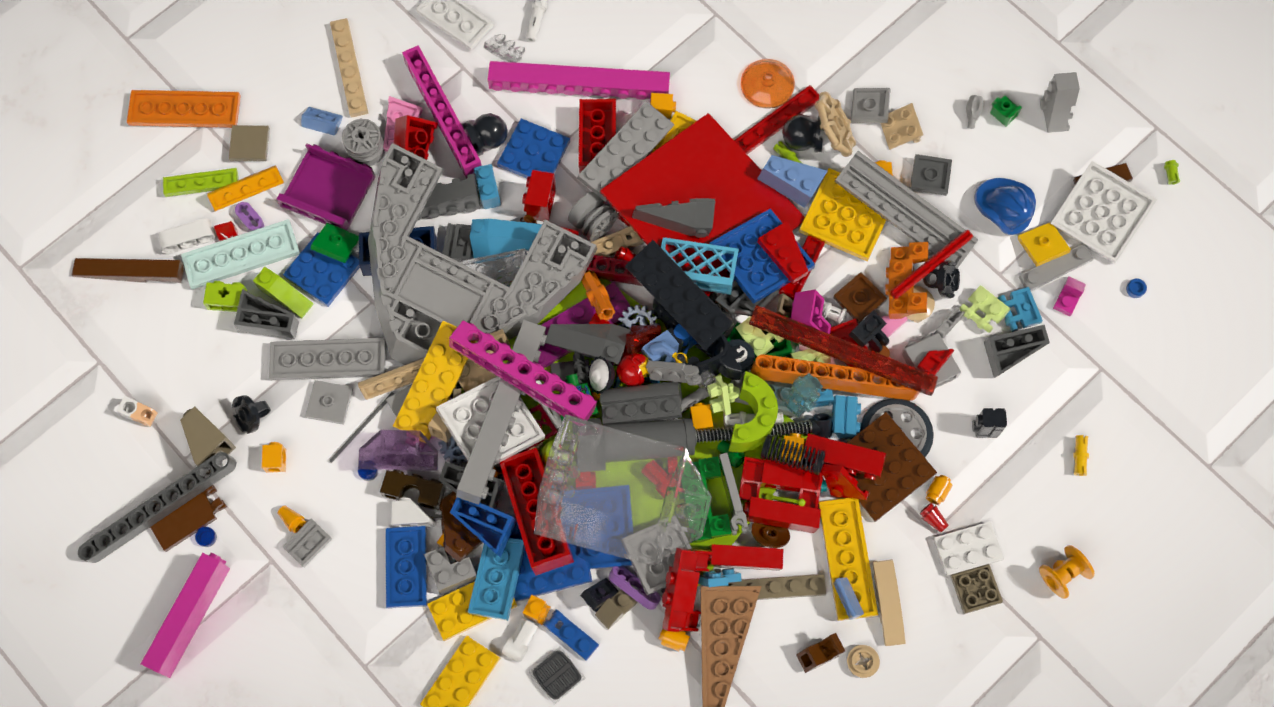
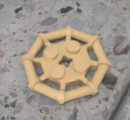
(835, 124)

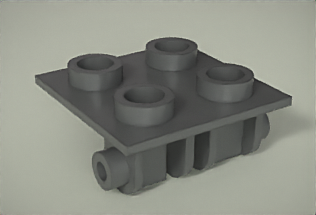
(577, 366)

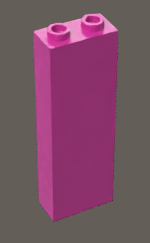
(186, 614)

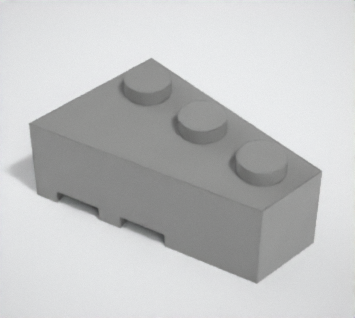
(1058, 100)

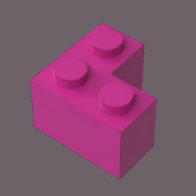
(808, 310)

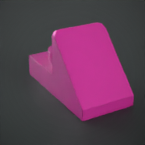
(1069, 296)

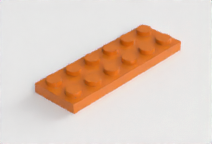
(183, 108)

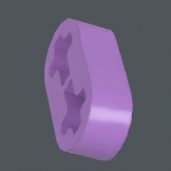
(246, 220)

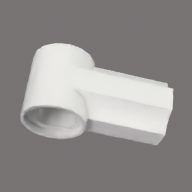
(517, 645)

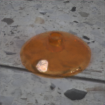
(767, 92)

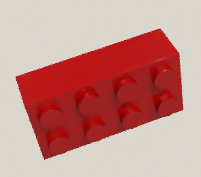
(596, 127)

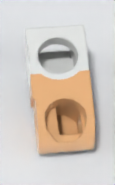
(136, 411)

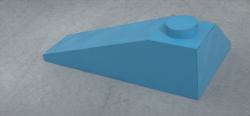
(501, 236)

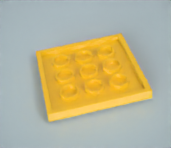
(842, 219)

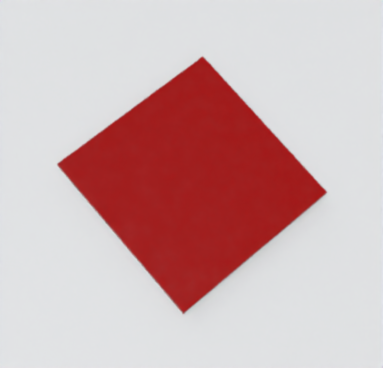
(698, 165)

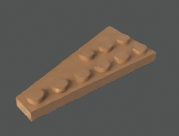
(724, 627)

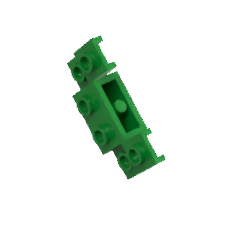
(715, 525)

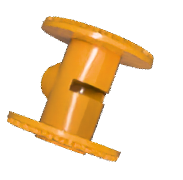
(1066, 570)

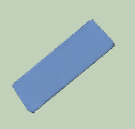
(321, 120)
(848, 598)

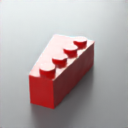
(414, 134)

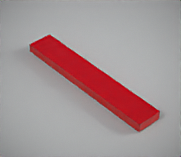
(776, 120)

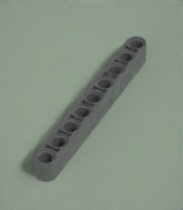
(147, 509)

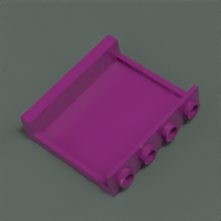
(327, 187)

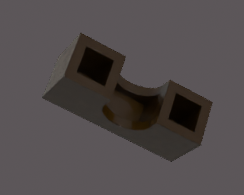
(397, 483)

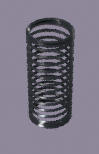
(816, 467)

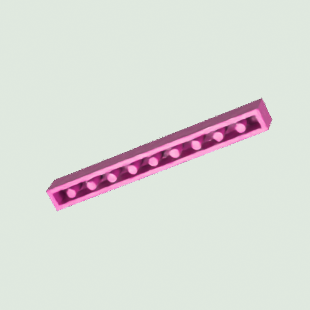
(577, 80)

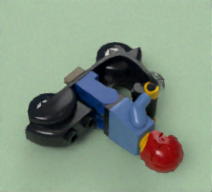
(727, 357)

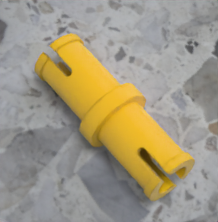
(1081, 455)

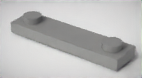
(1056, 268)

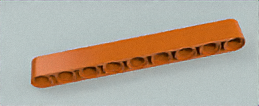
(831, 377)

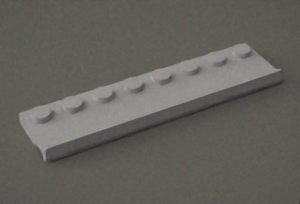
(901, 206)

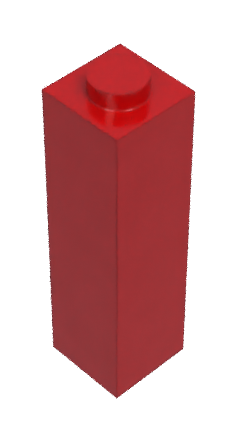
(782, 514)
(746, 557)

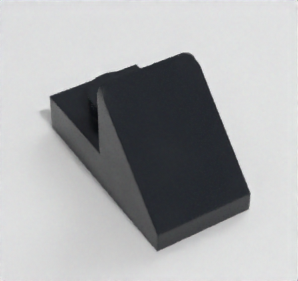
(598, 594)

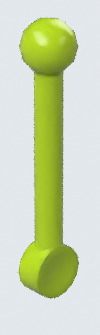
(769, 496)

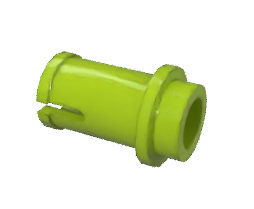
(1172, 172)

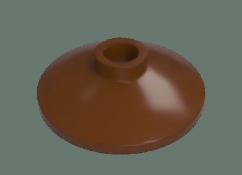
(770, 535)

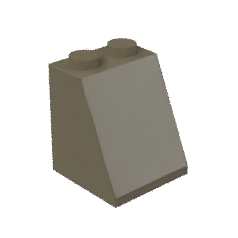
(203, 437)

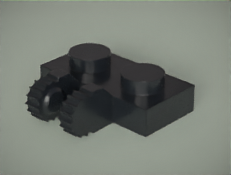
(867, 329)

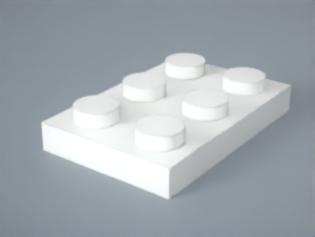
(968, 548)

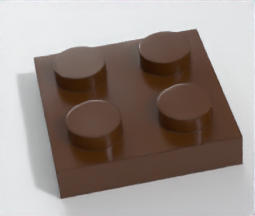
(860, 297)

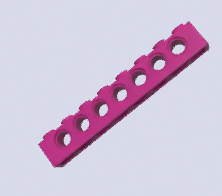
(441, 110)
(510, 372)

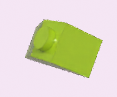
(282, 292)

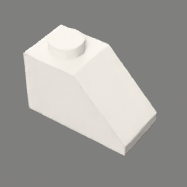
(409, 514)

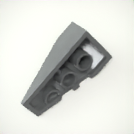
(686, 218)
(590, 340)

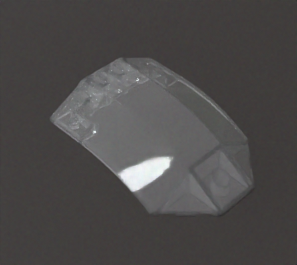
(620, 493)

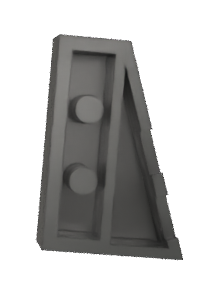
(1011, 348)

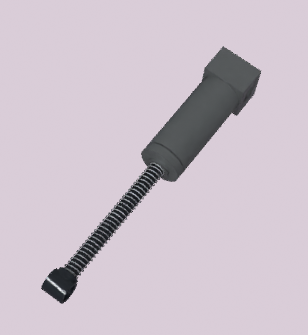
(683, 434)

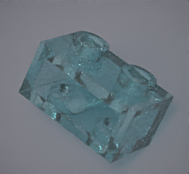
(803, 395)

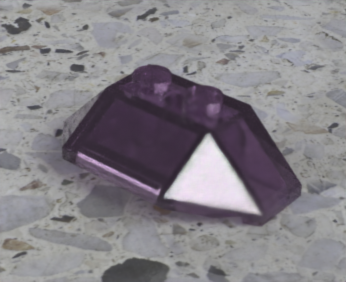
(398, 451)

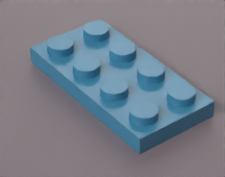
(497, 581)

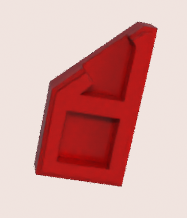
(934, 361)

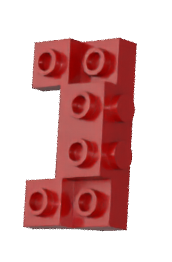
(768, 474)
(682, 588)

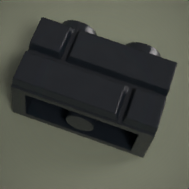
(990, 423)

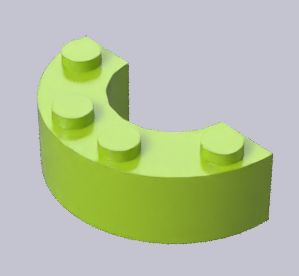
(765, 407)

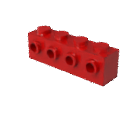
(851, 457)

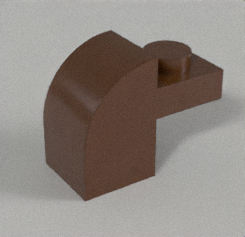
(820, 653)

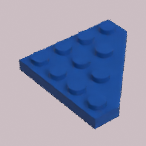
(551, 581)

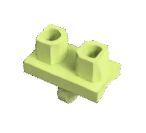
(724, 394)

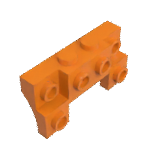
(899, 268)

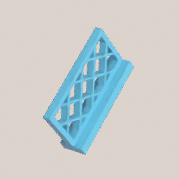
(705, 281)

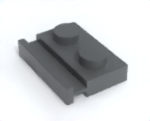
(457, 242)

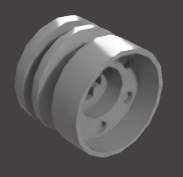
(365, 150)
(592, 216)

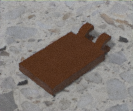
(187, 519)

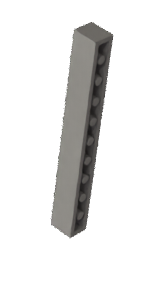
(498, 420)

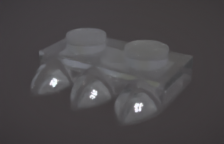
(504, 49)

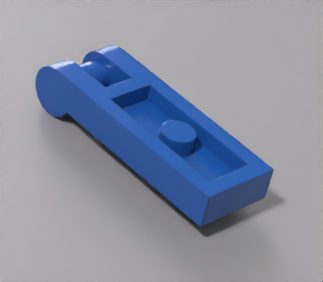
(571, 635)

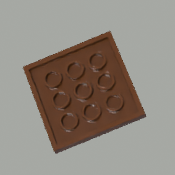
(903, 468)

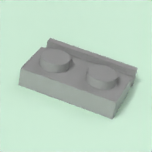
(307, 542)

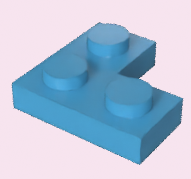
(715, 579)

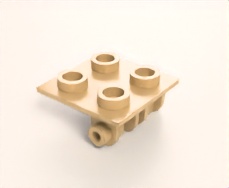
(902, 127)

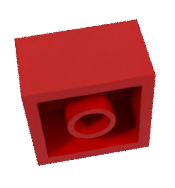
(540, 195)

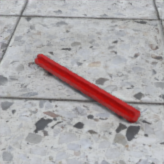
(931, 264)

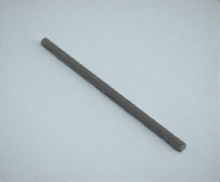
(360, 428)

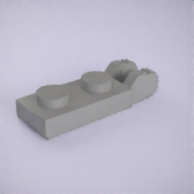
(673, 372)

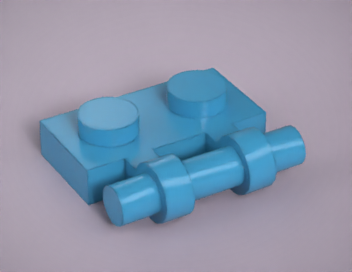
(1025, 307)

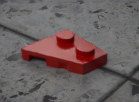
(841, 483)

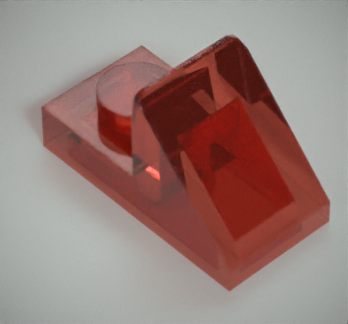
(640, 336)

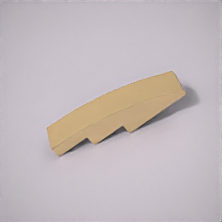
(889, 602)

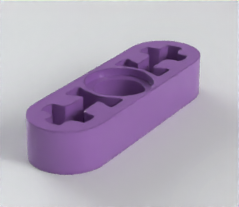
(624, 579)

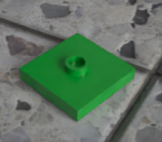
(335, 243)

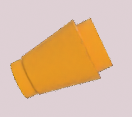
(291, 519)

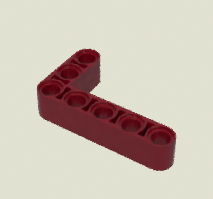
(610, 273)

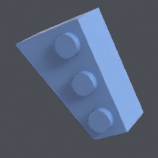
(792, 178)

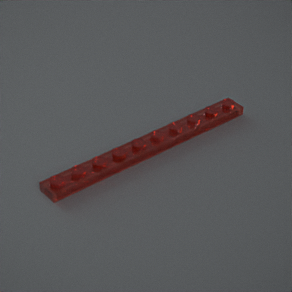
(843, 350)

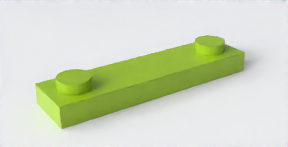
(198, 182)

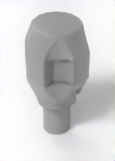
(973, 109)

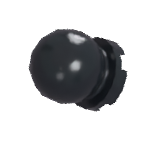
(486, 133)
(803, 133)

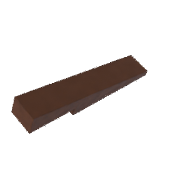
(129, 269)

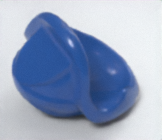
(1006, 204)

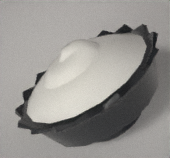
(600, 375)

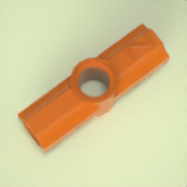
(597, 296)

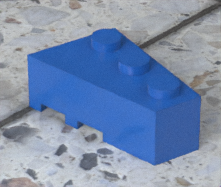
(486, 523)

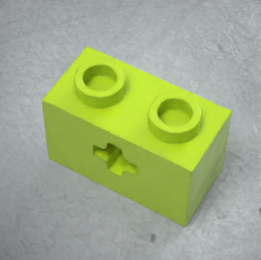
(217, 290)

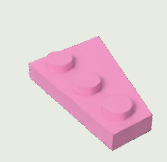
(396, 109)

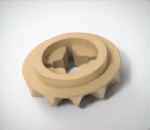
(866, 652)

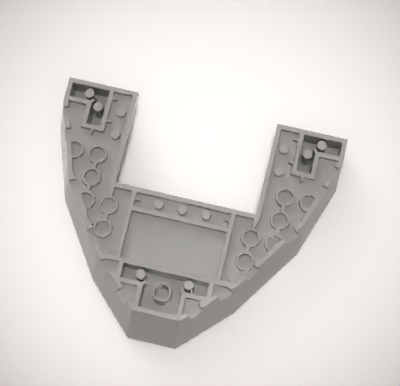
(423, 287)

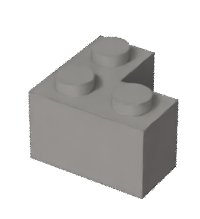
(448, 575)

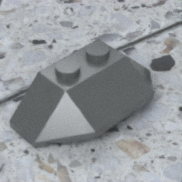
(739, 302)

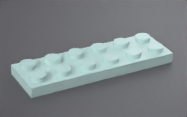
(240, 254)

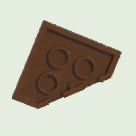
(457, 538)

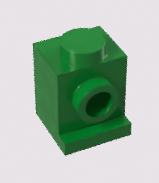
(1005, 110)

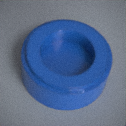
(1136, 288)

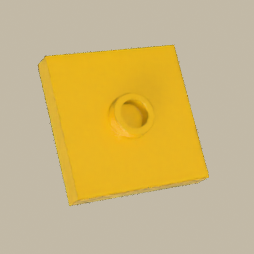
(1043, 244)

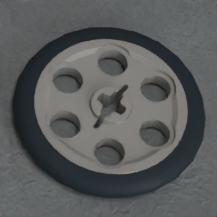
(896, 408)

